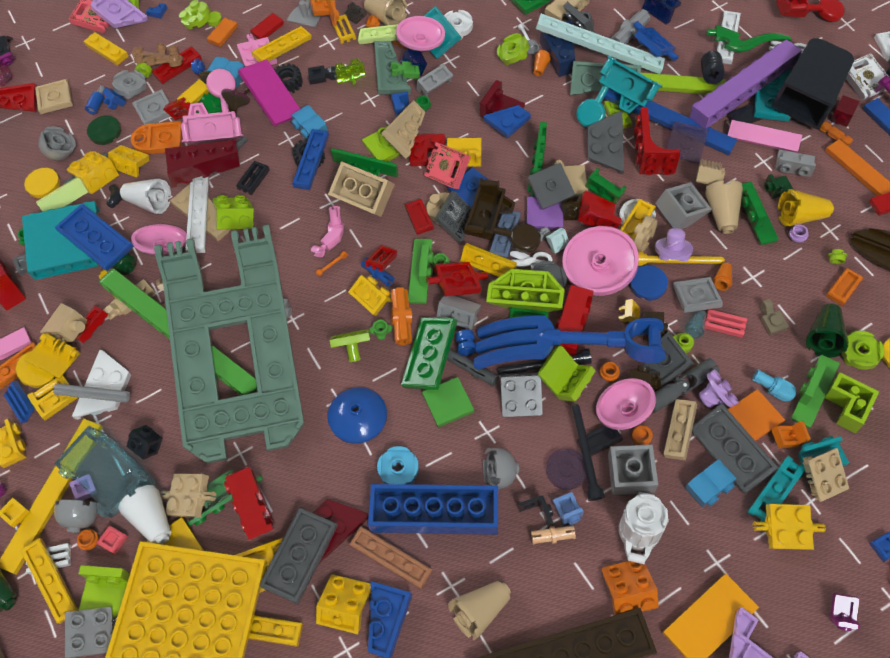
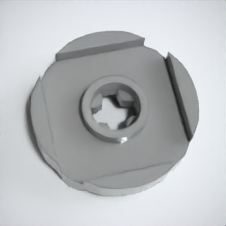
(136, 86)

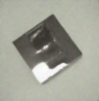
(355, 13)

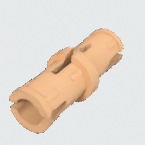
(553, 534)

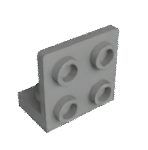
(521, 394)
(87, 632)

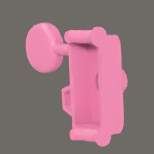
(213, 126)

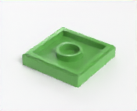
(448, 402)

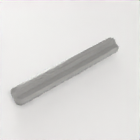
(91, 393)

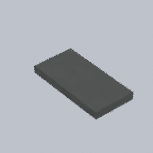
(734, 448)
(298, 556)

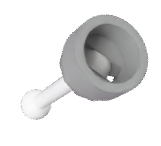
(533, 45)

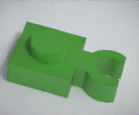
(406, 69)

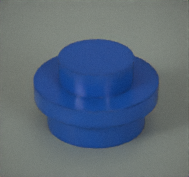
(197, 66)

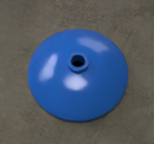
(360, 425)

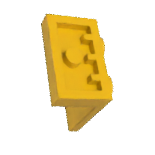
(342, 604)

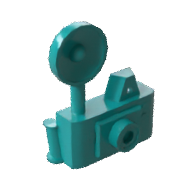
(623, 80)

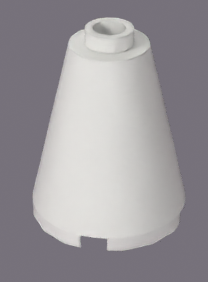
(147, 194)
(147, 514)

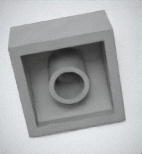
(682, 205)

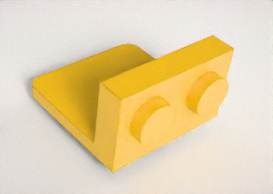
(93, 171)

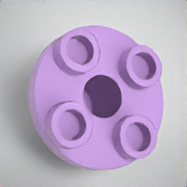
(674, 246)
(717, 392)

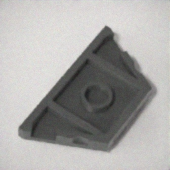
(606, 142)

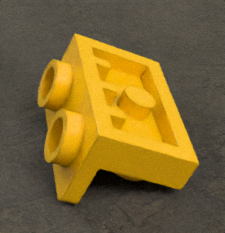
(128, 160)
(370, 294)
(11, 445)

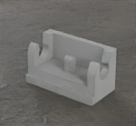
(434, 79)
(462, 310)

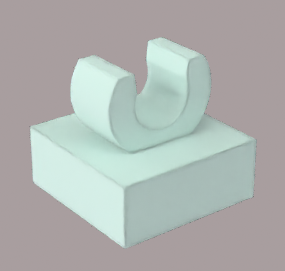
(557, 240)

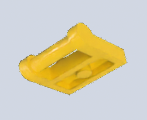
(50, 403)

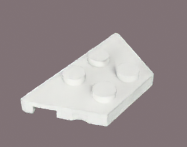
(106, 375)

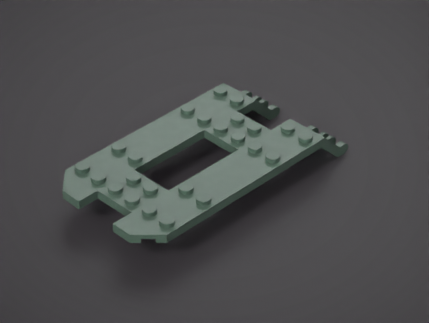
(191, 316)

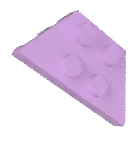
(118, 12)

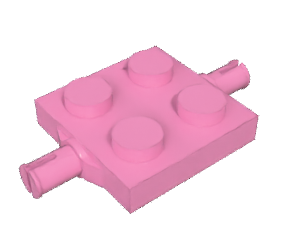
(245, 50)

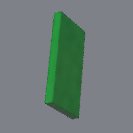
(429, 353)

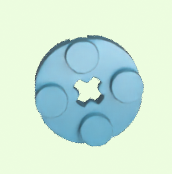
(391, 458)

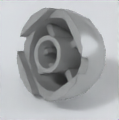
(56, 143)
(499, 468)
(75, 514)

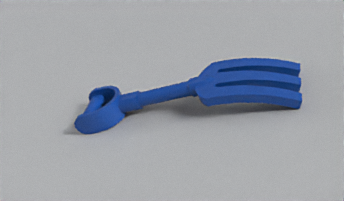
(535, 337)

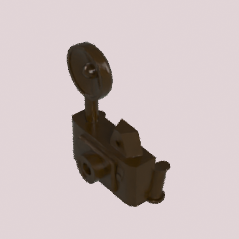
(484, 215)

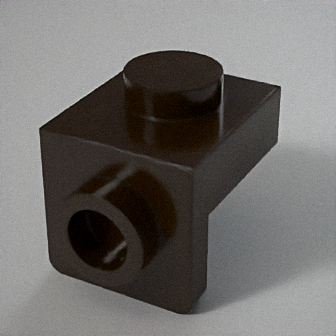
(644, 373)

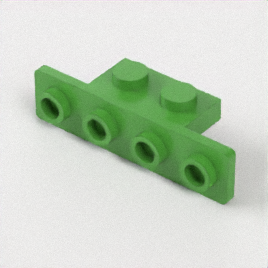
(420, 271)
(814, 390)

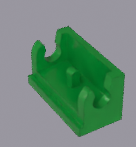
(604, 188)

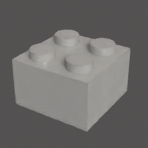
(632, 469)

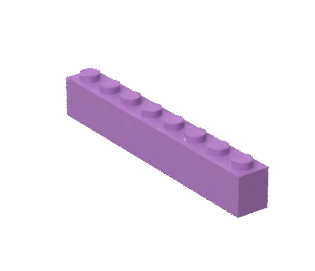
(745, 84)

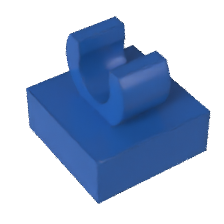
(113, 99)

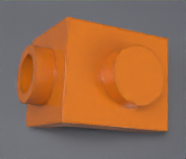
(791, 436)

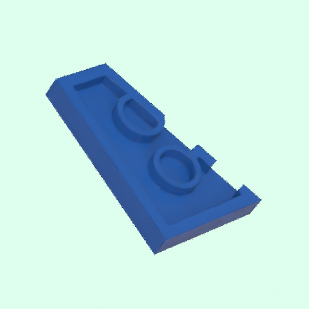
(388, 613)

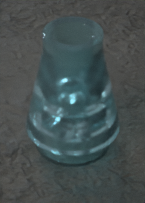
(696, 325)

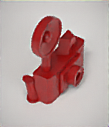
(828, 9)

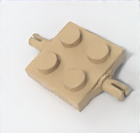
(187, 495)

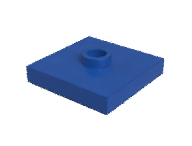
(469, 186)

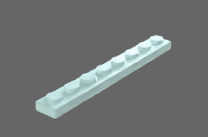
(600, 43)

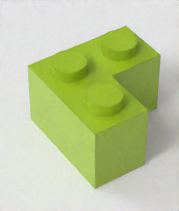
(854, 398)

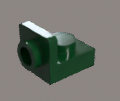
(777, 186)

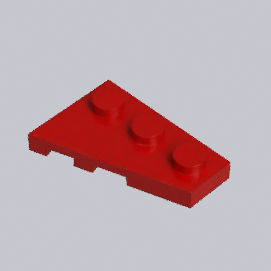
(19, 97)

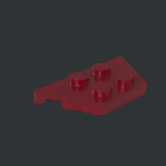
(347, 519)

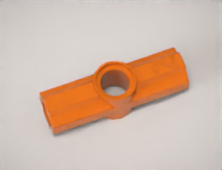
(401, 316)

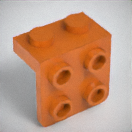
(630, 587)

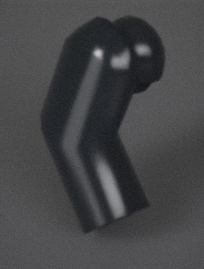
(115, 197)

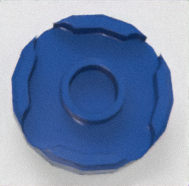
(649, 283)

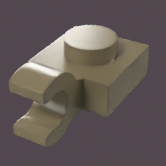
(772, 321)

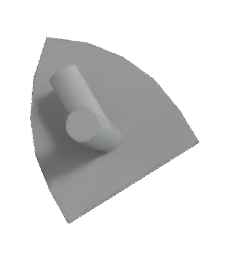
(303, 15)

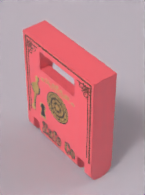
(88, 18)
(442, 164)

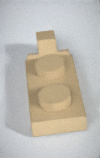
(116, 307)

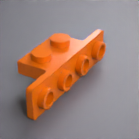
(325, 7)

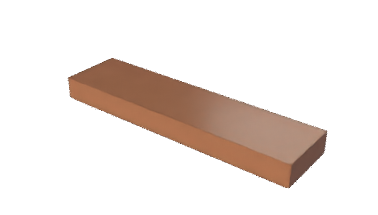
(391, 558)

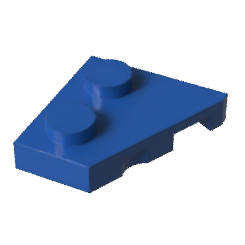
(508, 120)

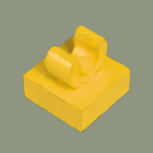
(631, 311)
(13, 512)

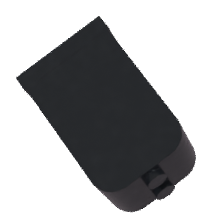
(814, 83)

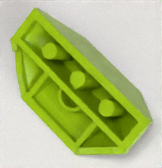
(526, 291)

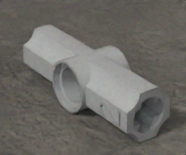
(627, 30)

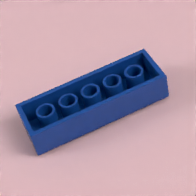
(433, 509)

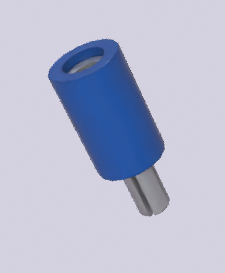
(95, 101)

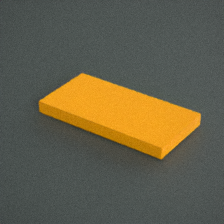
(709, 619)

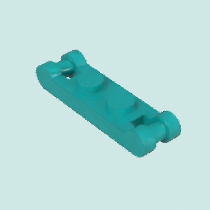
(777, 487)

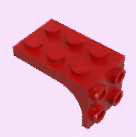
(650, 156)

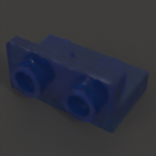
(661, 9)

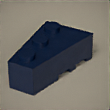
(560, 51)

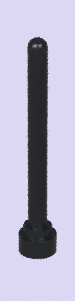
(581, 357)
(594, 491)

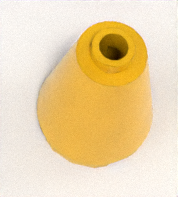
(802, 208)

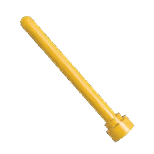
(644, 259)

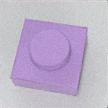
(78, 491)

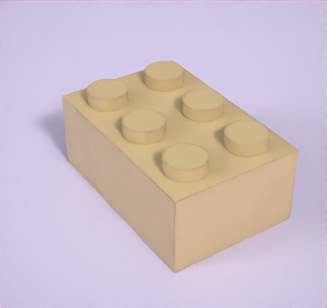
(361, 189)

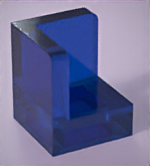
(415, 58)

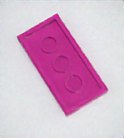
(269, 92)

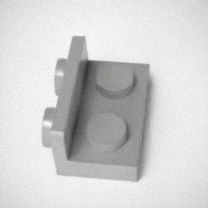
(795, 163)

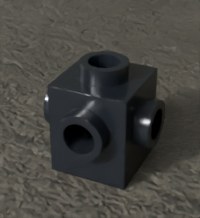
(144, 442)

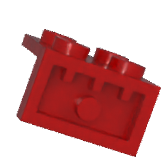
(597, 211)

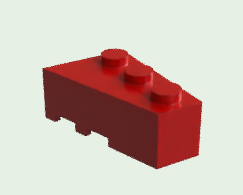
(249, 502)

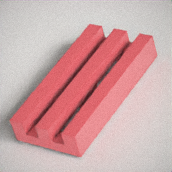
(725, 320)

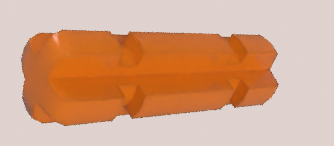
(835, 133)

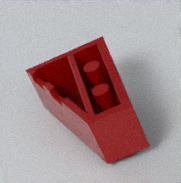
(9, 291)
(575, 314)

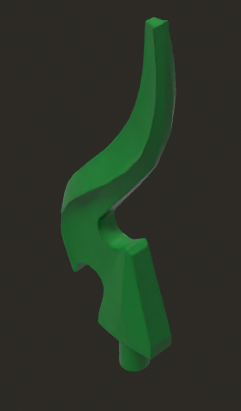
(736, 45)

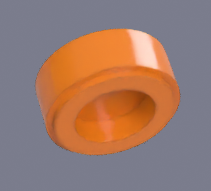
(641, 435)

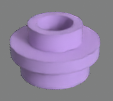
(801, 230)

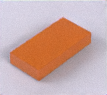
(222, 32)
(844, 287)

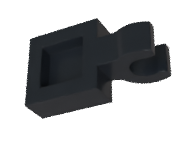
(319, 74)

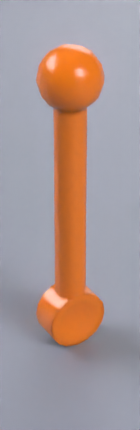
(319, 272)

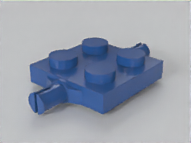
(654, 41)

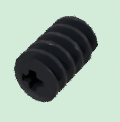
(712, 67)

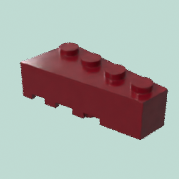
(199, 160)

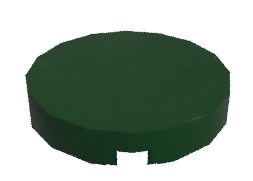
(104, 130)

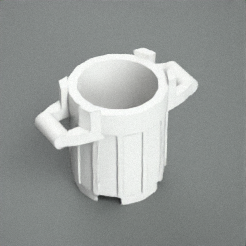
(642, 525)

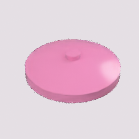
(601, 260)

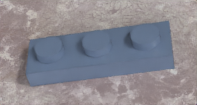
(501, 244)

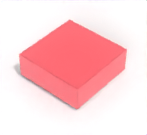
(112, 539)

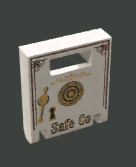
(866, 78)

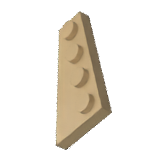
(405, 129)
(181, 202)

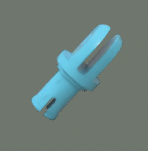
(776, 386)

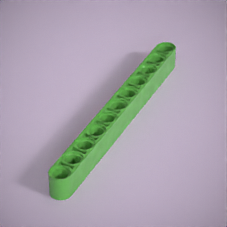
(156, 316)

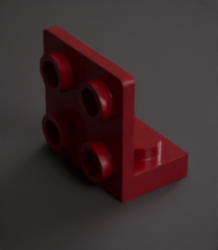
(496, 100)

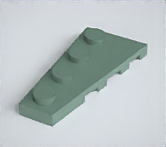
(587, 76)
(385, 81)

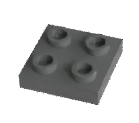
(579, 19)

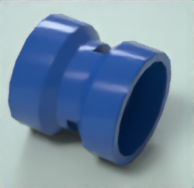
(465, 342)

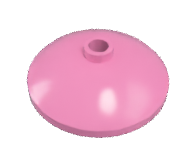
(420, 33)
(151, 235)
(626, 404)

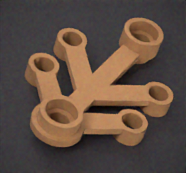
(152, 58)

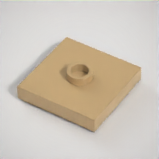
(53, 96)

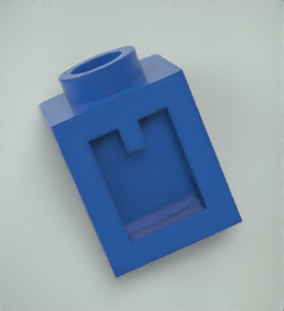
(399, 102)

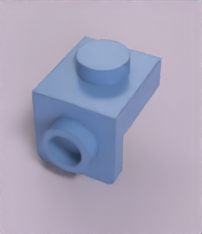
(568, 509)

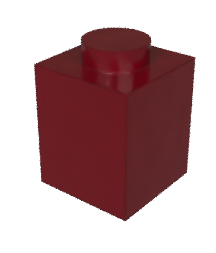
(845, 111)

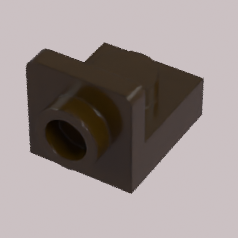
(571, 207)

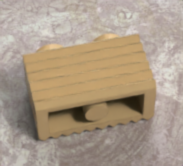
(709, 172)

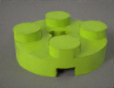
(195, 15)
(508, 54)
(865, 360)

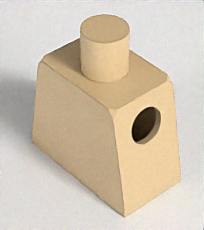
(65, 324)

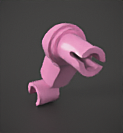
(334, 234)

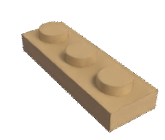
(680, 429)

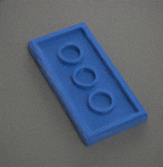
(94, 237)

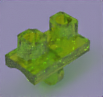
(350, 72)

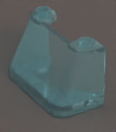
(103, 470)

